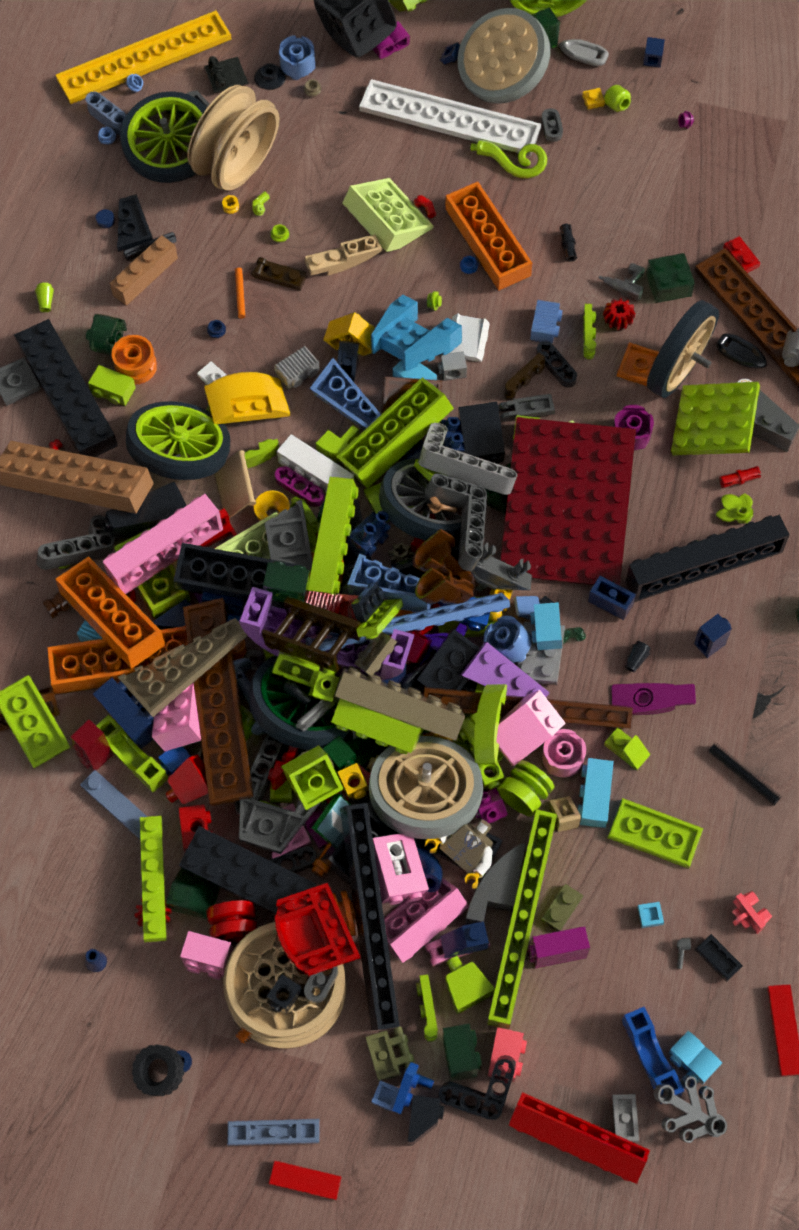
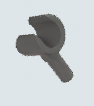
(682, 944)

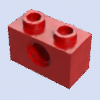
(191, 817)

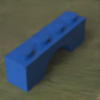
(644, 1040)

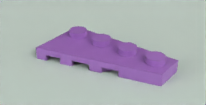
(492, 667)

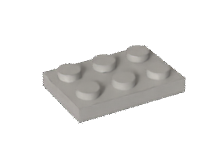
(542, 664)

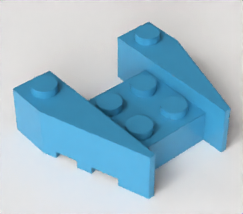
(409, 341)

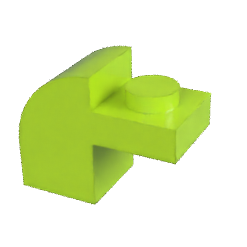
(331, 445)

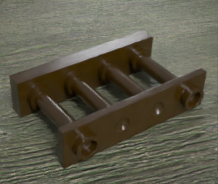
(312, 616)

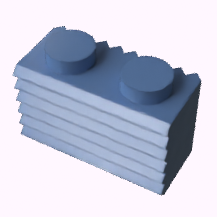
(545, 321)

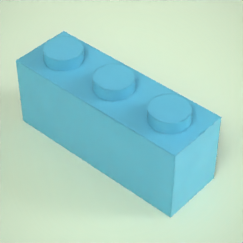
(595, 792)

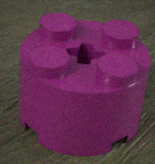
(636, 418)

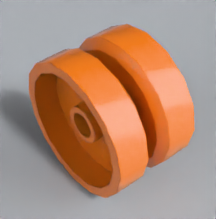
(134, 358)

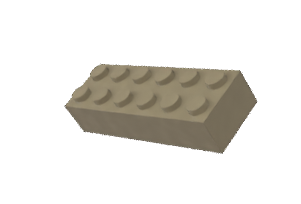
(400, 703)

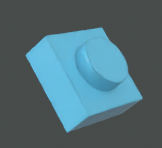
(650, 915)

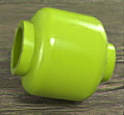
(617, 98)

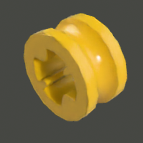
(233, 208)

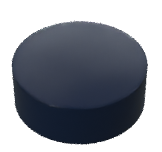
(105, 218)

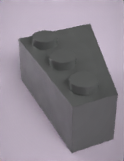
(774, 424)

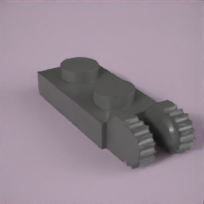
(527, 406)

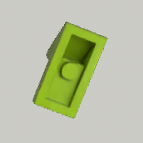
(627, 748)

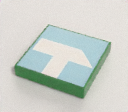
(329, 823)

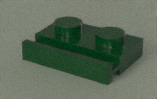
(364, 749)

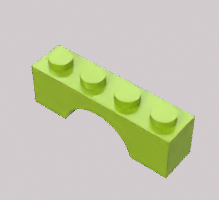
(139, 763)

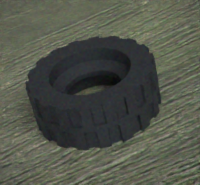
(141, 1067)

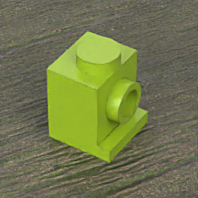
(317, 689)

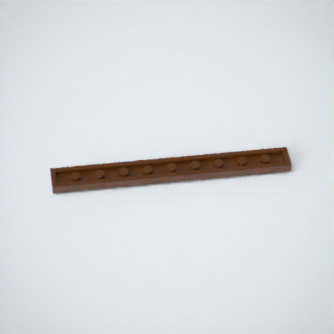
(569, 711)

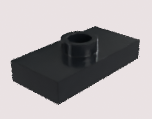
(718, 957)

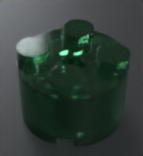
(105, 333)

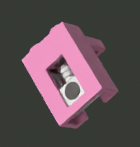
(402, 874)

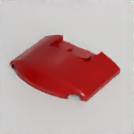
(314, 930)

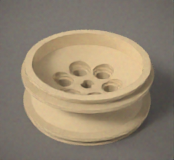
(233, 137)
(244, 984)

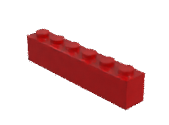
(579, 1138)

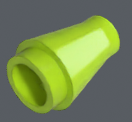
(44, 296)

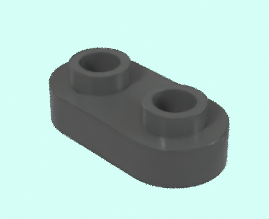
(552, 129)
(321, 982)

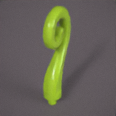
(489, 149)

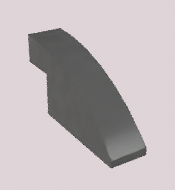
(498, 886)

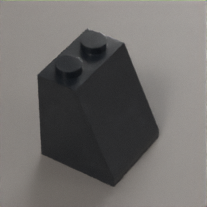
(482, 431)

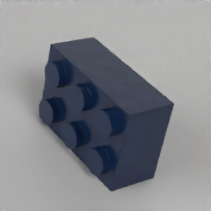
(126, 711)

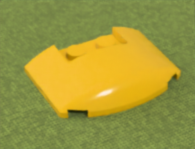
(246, 398)

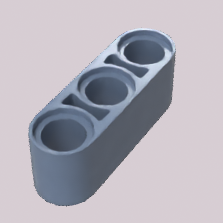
(105, 111)

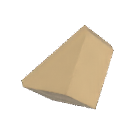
(567, 814)

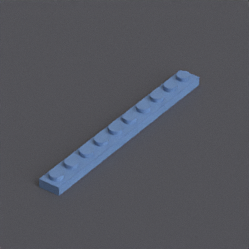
(425, 618)

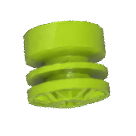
(525, 788)

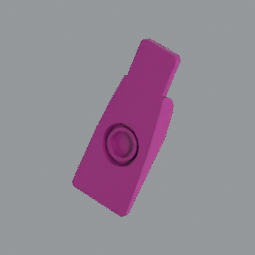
(653, 697)

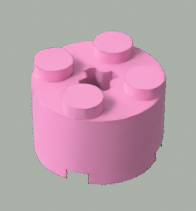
(568, 764)

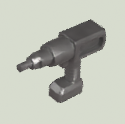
(628, 286)

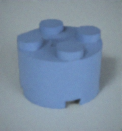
(297, 57)
(509, 638)

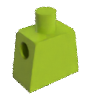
(466, 985)

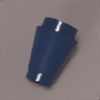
(98, 963)

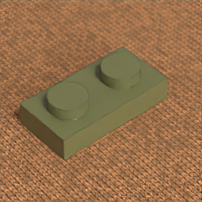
(562, 908)

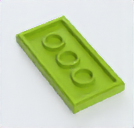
(32, 722)
(655, 833)

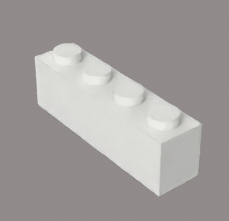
(310, 463)

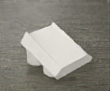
(473, 337)

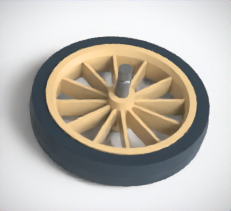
(683, 349)

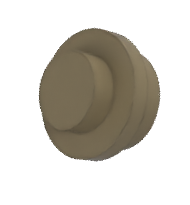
(312, 88)

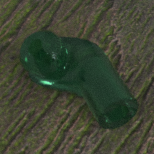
(576, 632)

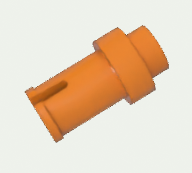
(319, 866)

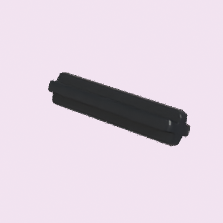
(137, 250)

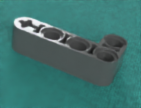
(52, 555)

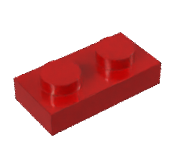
(742, 254)

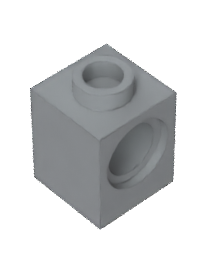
(453, 366)

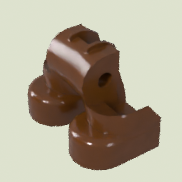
(442, 575)

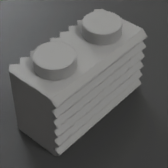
(297, 368)

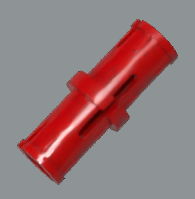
(740, 477)

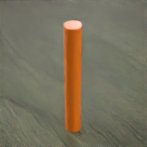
(240, 293)

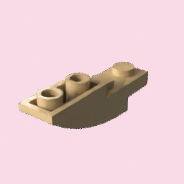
(343, 258)

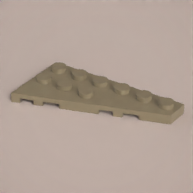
(178, 668)

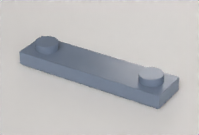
(113, 802)
(273, 1132)

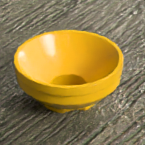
(270, 500)

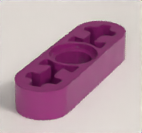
(297, 478)

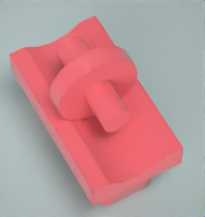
(747, 915)

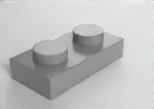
(625, 1116)

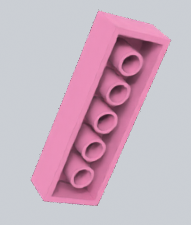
(162, 544)

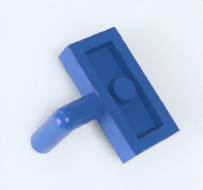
(410, 1081)

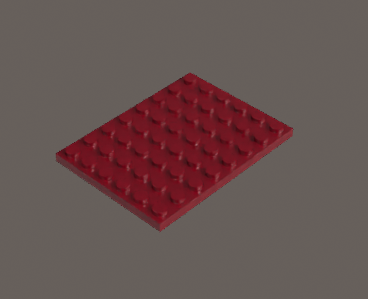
(569, 500)

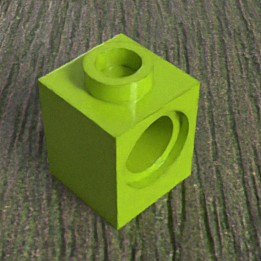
(491, 782)

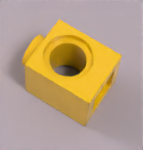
(350, 773)

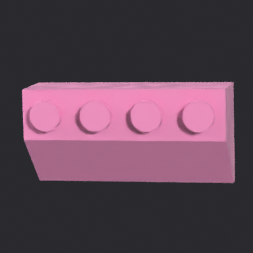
(418, 921)

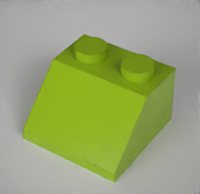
(312, 777)

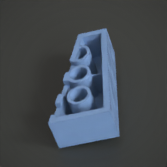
(344, 396)
(391, 581)

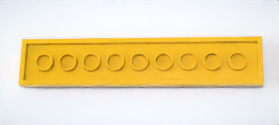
(143, 56)

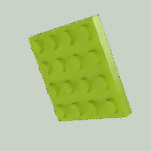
(715, 418)

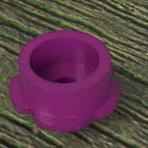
(685, 120)

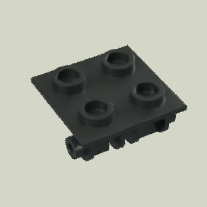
(225, 73)

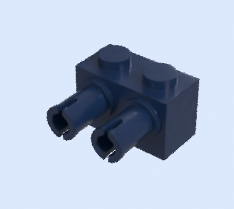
(369, 534)

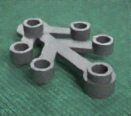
(693, 1110)

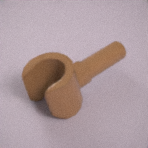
(437, 506)

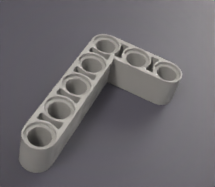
(462, 465)

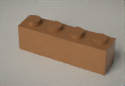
(143, 270)

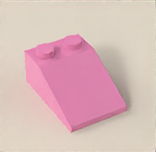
(527, 727)

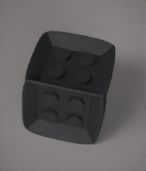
(357, 23)

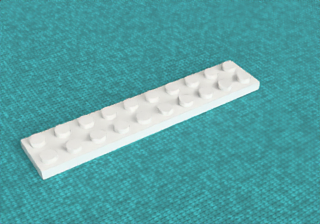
(448, 116)

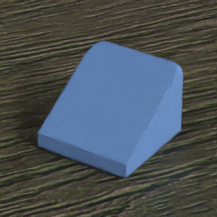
(525, 605)

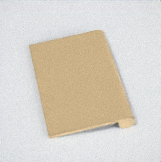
(235, 484)

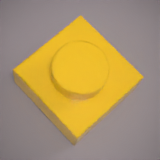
(593, 98)

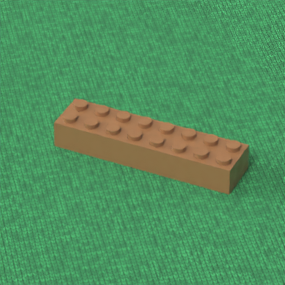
(74, 476)

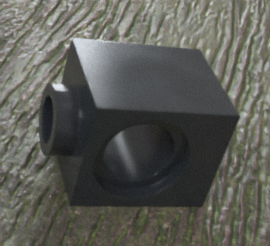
(283, 985)

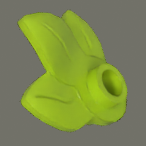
(736, 508)

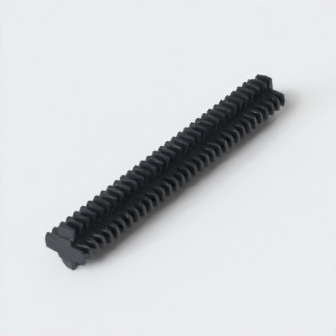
(747, 776)

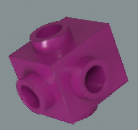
(491, 807)

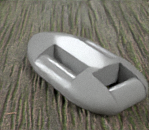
(584, 51)

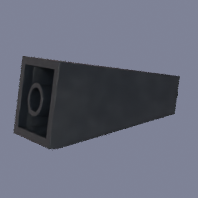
(156, 506)

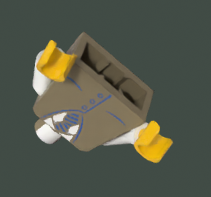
(469, 849)

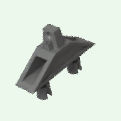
(500, 575)

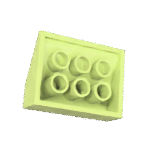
(386, 213)

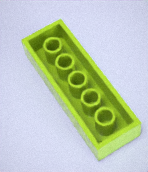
(395, 432)

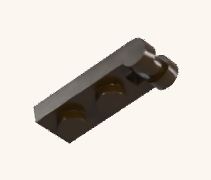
(279, 274)
(524, 376)

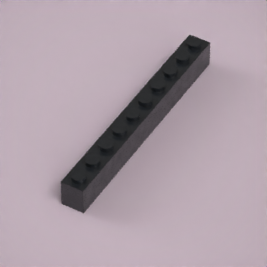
(369, 917)

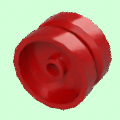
(231, 920)

